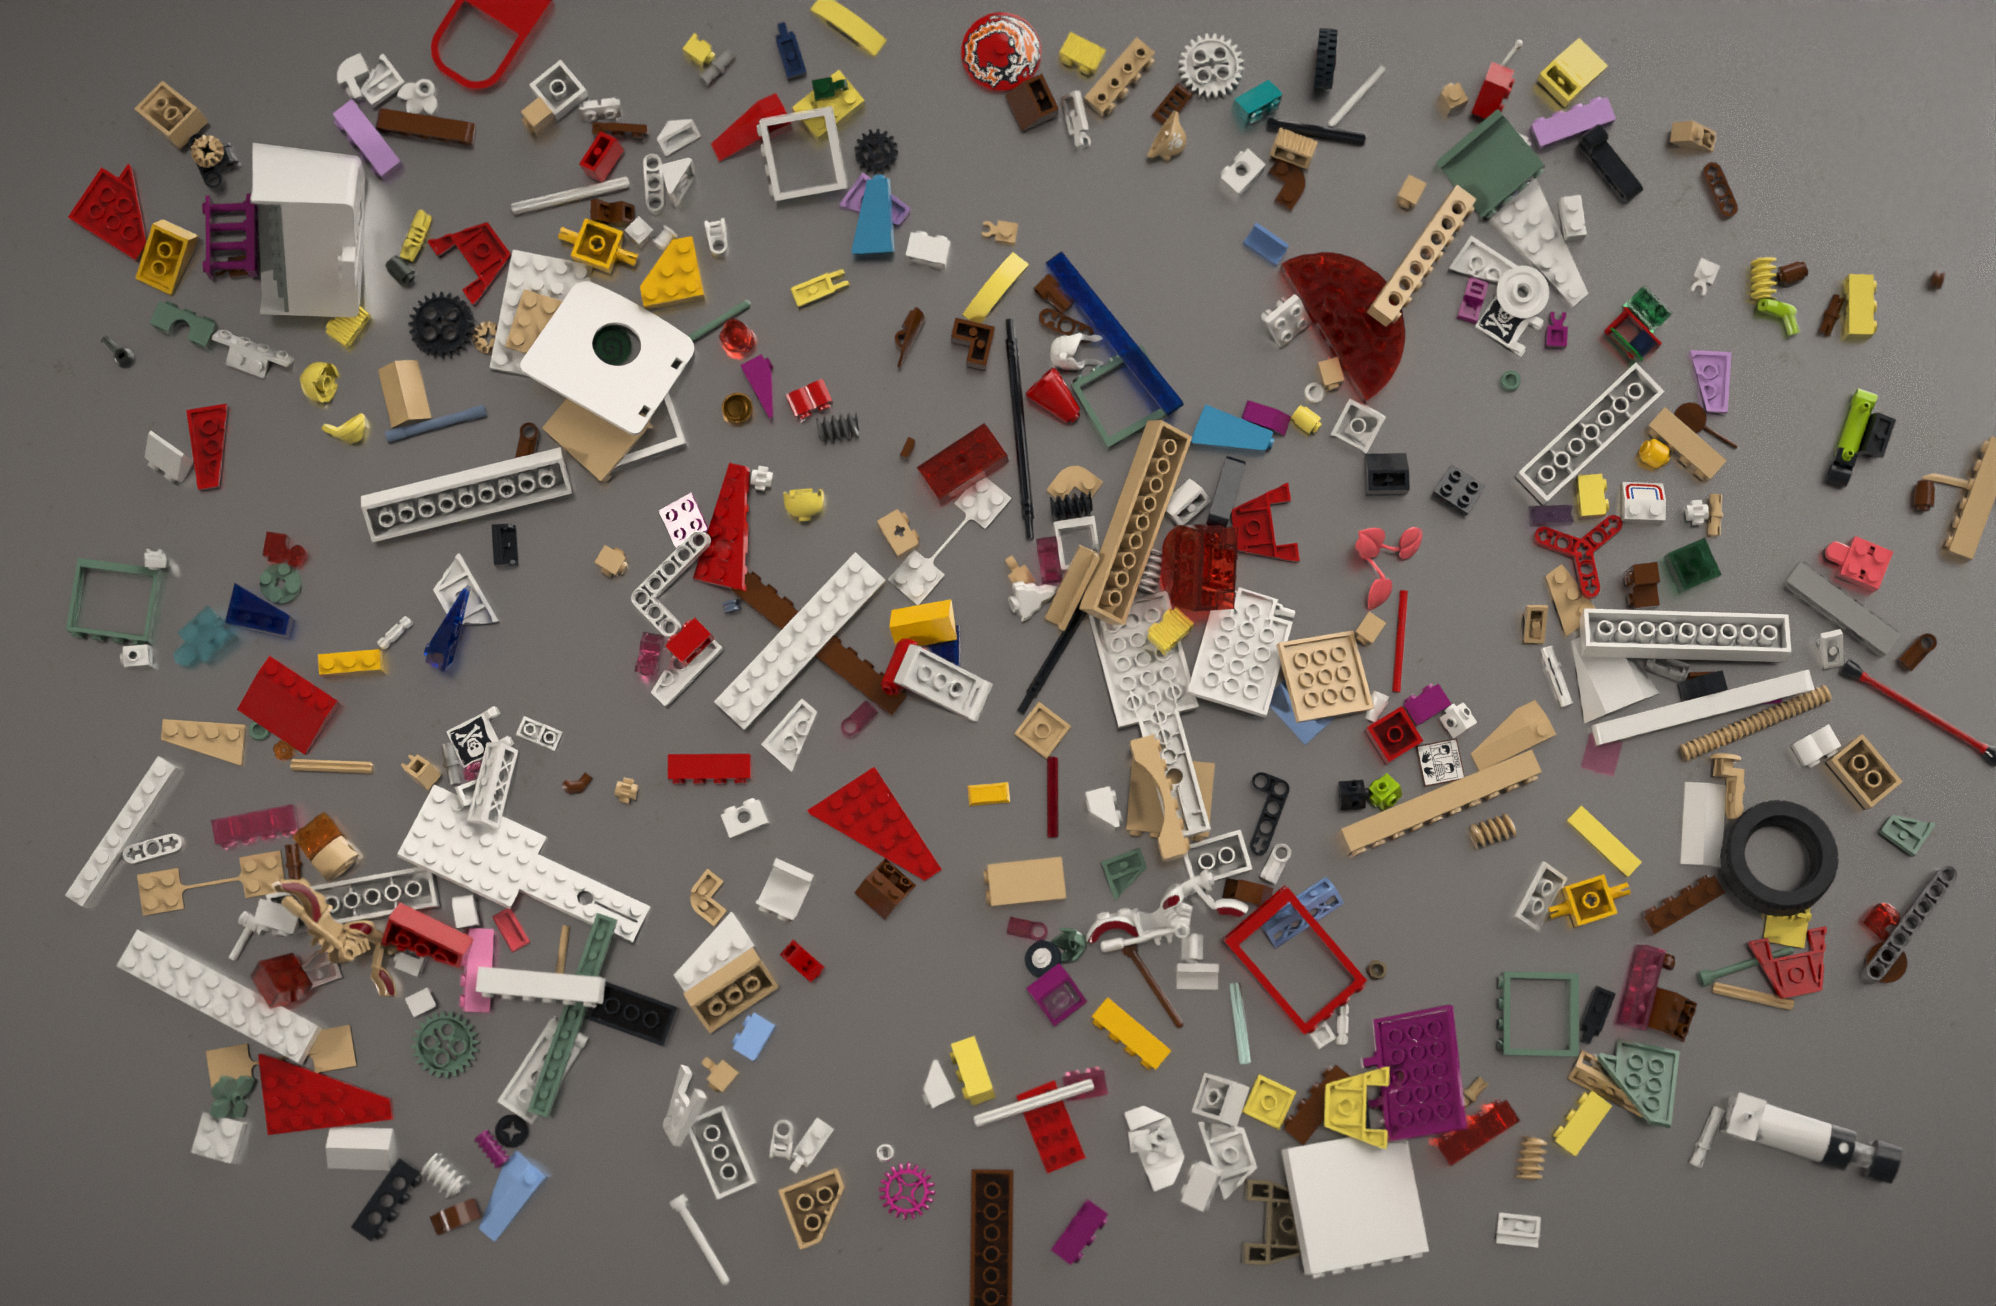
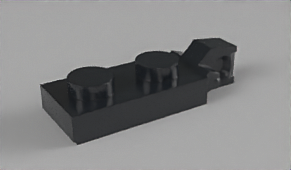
(1596, 1013)

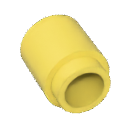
(1306, 419)

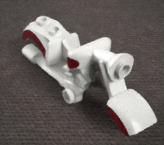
(1169, 919)

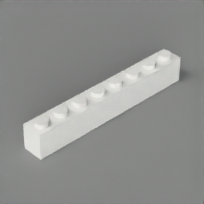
(122, 832)

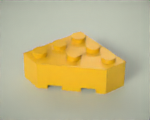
(674, 277)

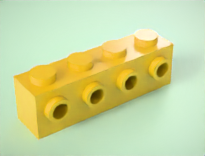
(1131, 1034)

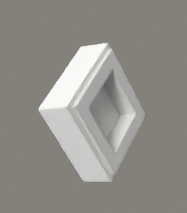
(1322, 1035)

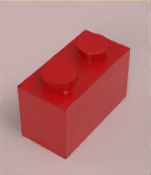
(601, 157)
(689, 641)

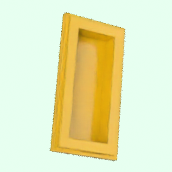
(988, 794)

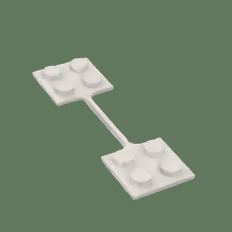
(917, 574)

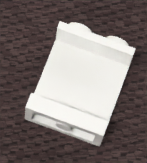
(784, 890)

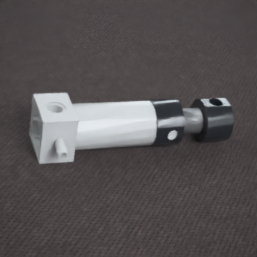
(1826, 1143)

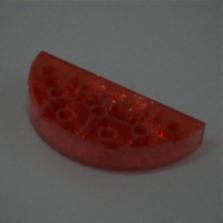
(1337, 298)

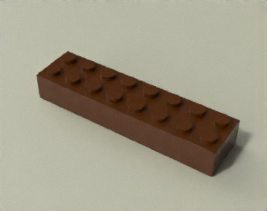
(991, 1237)

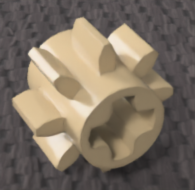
(626, 790)

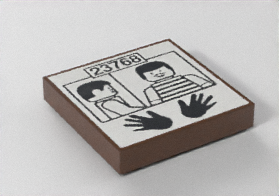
(1440, 762)

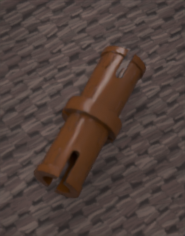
(1831, 315)
(293, 863)

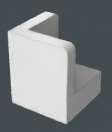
(420, 1002)

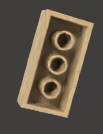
(730, 990)

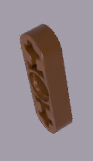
(1723, 182)
(1054, 314)

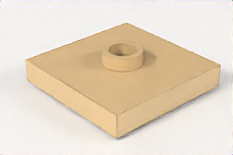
(1042, 730)

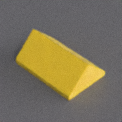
(924, 623)

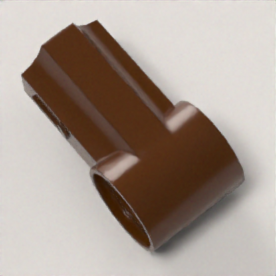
(1050, 290)
(527, 445)
(1917, 652)

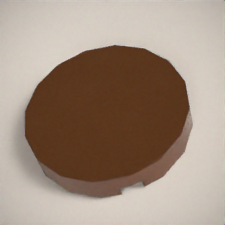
(1897, 969)

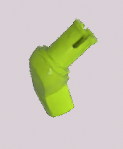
(1781, 310)

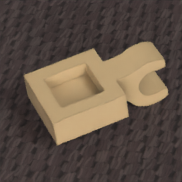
(1018, 573)

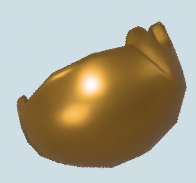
(737, 407)

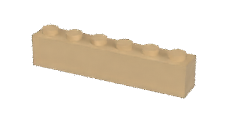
(1976, 505)

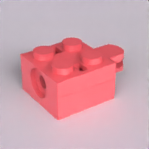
(1860, 560)

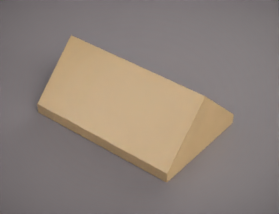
(404, 393)

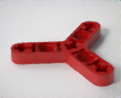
(1574, 545)

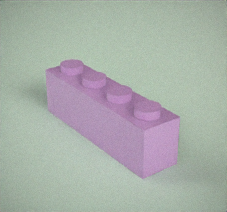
(1571, 124)
(367, 139)

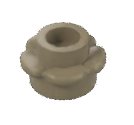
(1376, 975)

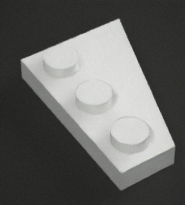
(1480, 261)
(789, 735)

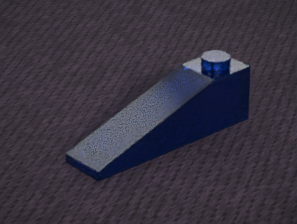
(444, 644)

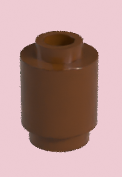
(1792, 272)
(1924, 495)

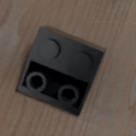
(1387, 473)

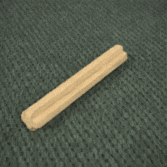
(331, 766)
(1752, 995)

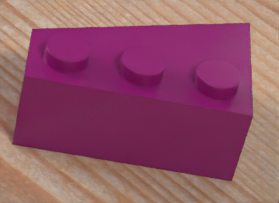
(1080, 1232)

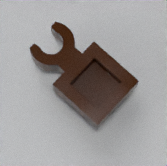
(234, 273)

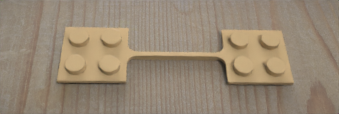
(163, 890)
(329, 1052)

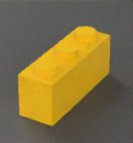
(351, 663)

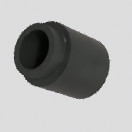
(400, 270)

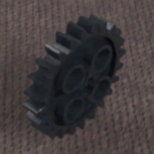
(440, 342)

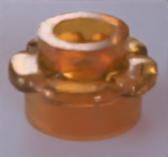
(278, 750)

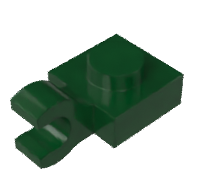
(826, 88)

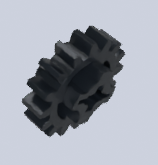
(870, 146)

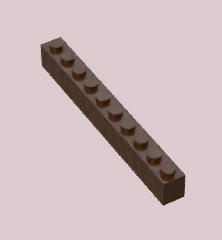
(833, 654)

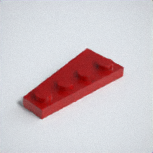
(207, 442)

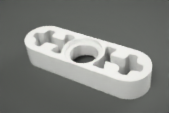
(166, 839)

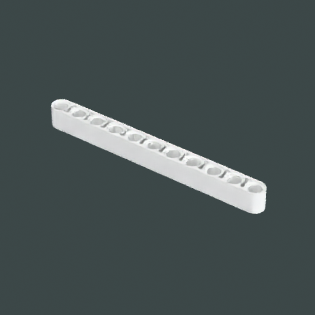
(1702, 707)

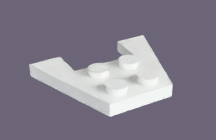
(682, 1111)

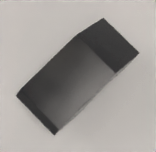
(1703, 685)

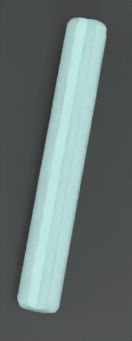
(1240, 1023)

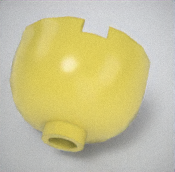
(318, 381)
(803, 503)

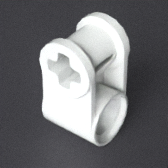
(717, 234)
(782, 1142)

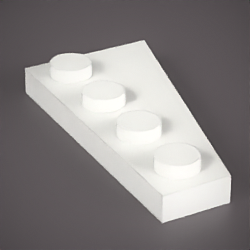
(678, 677)

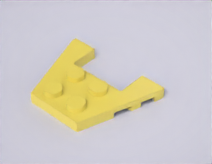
(1347, 1106)

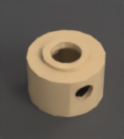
(335, 859)

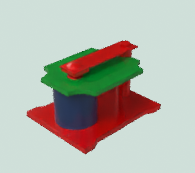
(1640, 344)

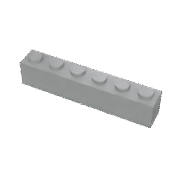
(1842, 609)

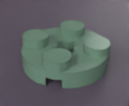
(276, 594)

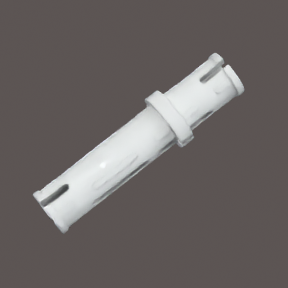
(1556, 676)
(1704, 1144)

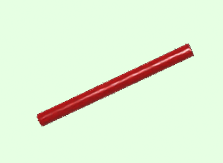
(1400, 641)

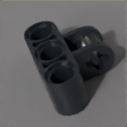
(209, 173)

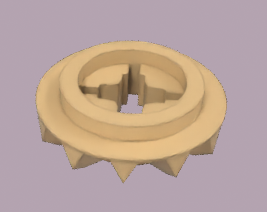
(212, 158)
(480, 331)

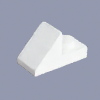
(1831, 649)

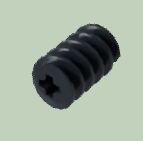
(1071, 506)

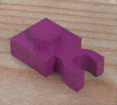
(1557, 333)

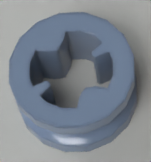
(731, 606)

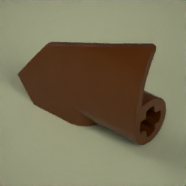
(911, 327)

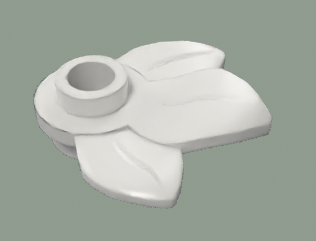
(418, 100)

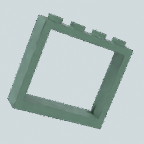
(1126, 433)
(118, 568)
(1573, 1014)

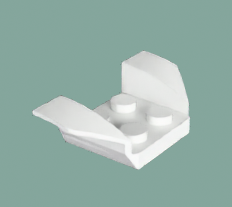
(1162, 1161)

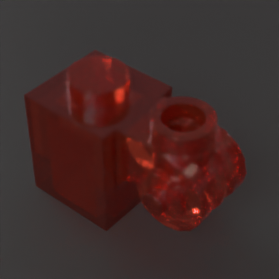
(277, 549)

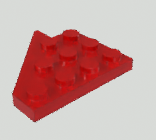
(113, 212)

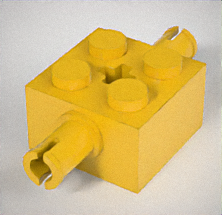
(592, 234)
(1577, 894)

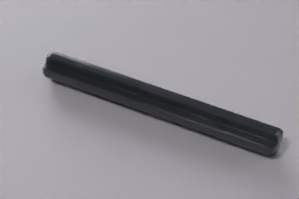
(1317, 131)

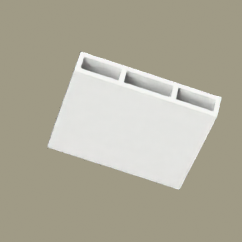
(1354, 1204)

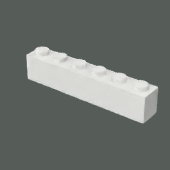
(540, 985)

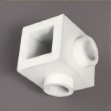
(1457, 719)

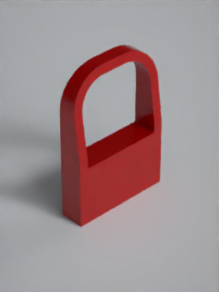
(516, 16)

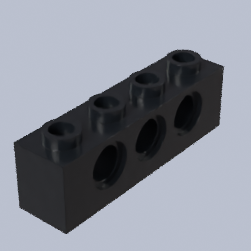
(363, 1223)

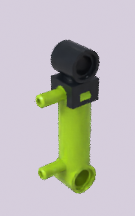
(1846, 452)

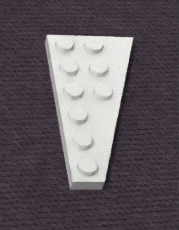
(1536, 235)

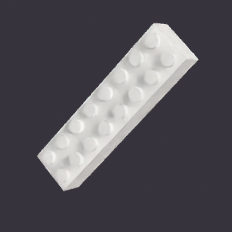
(1589, 434)
(373, 895)

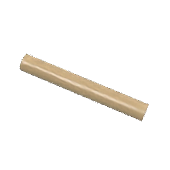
(562, 949)

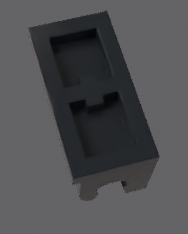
(1876, 435)
(505, 545)

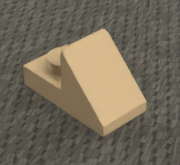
(1535, 623)

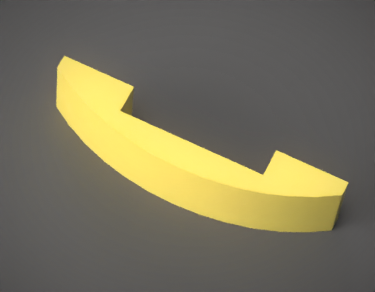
(849, 24)
(995, 288)

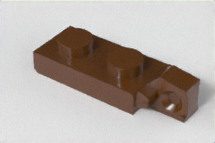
(619, 129)

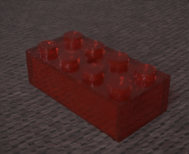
(945, 474)
(1480, 1130)

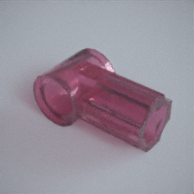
(859, 718)
(1025, 928)

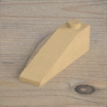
(1519, 732)

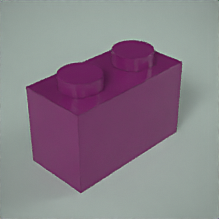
(1426, 705)

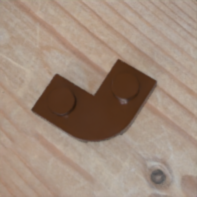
(1293, 183)

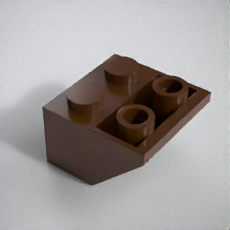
(1032, 102)
(885, 888)
(1671, 1014)

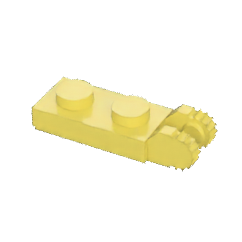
(818, 288)

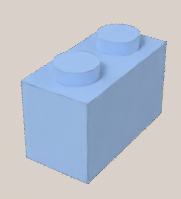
(753, 1037)

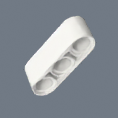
(658, 193)

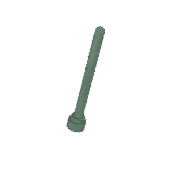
(719, 320)
(1706, 976)

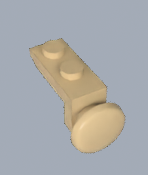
(1734, 782)

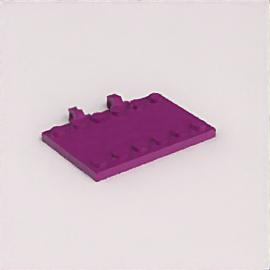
(1423, 1074)

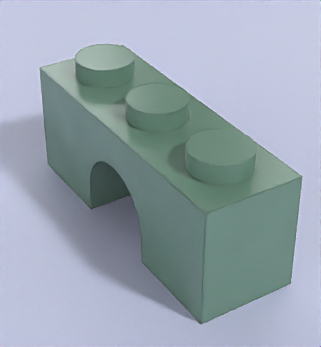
(167, 317)

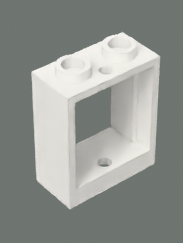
(1074, 524)

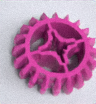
(891, 1200)

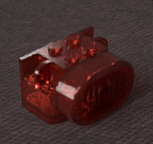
(1200, 566)

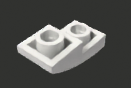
(538, 733)

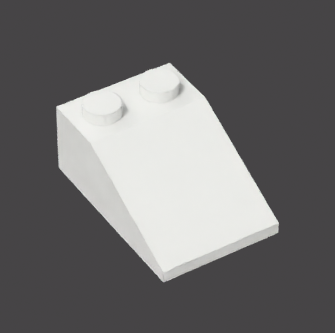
(167, 458)

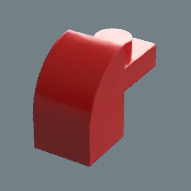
(802, 961)

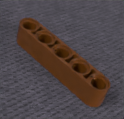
(425, 127)

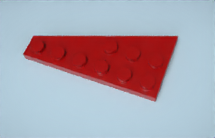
(725, 557)

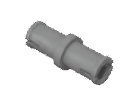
(717, 67)
(451, 763)

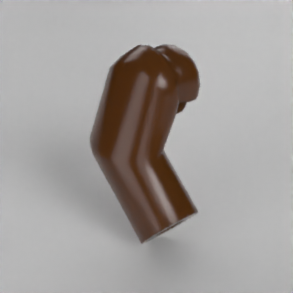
(574, 787)

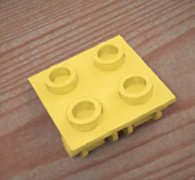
(1788, 929)

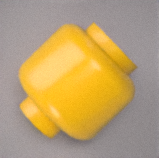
(1654, 453)

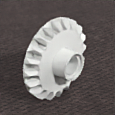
(1529, 280)

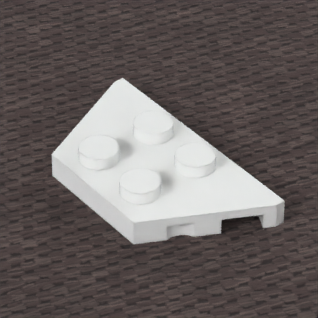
(450, 586)
(1229, 1152)

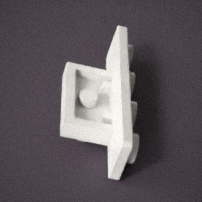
(250, 356)

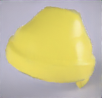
(350, 431)

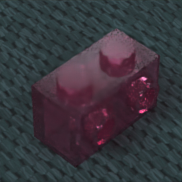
(1097, 1077)

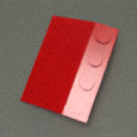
(288, 705)

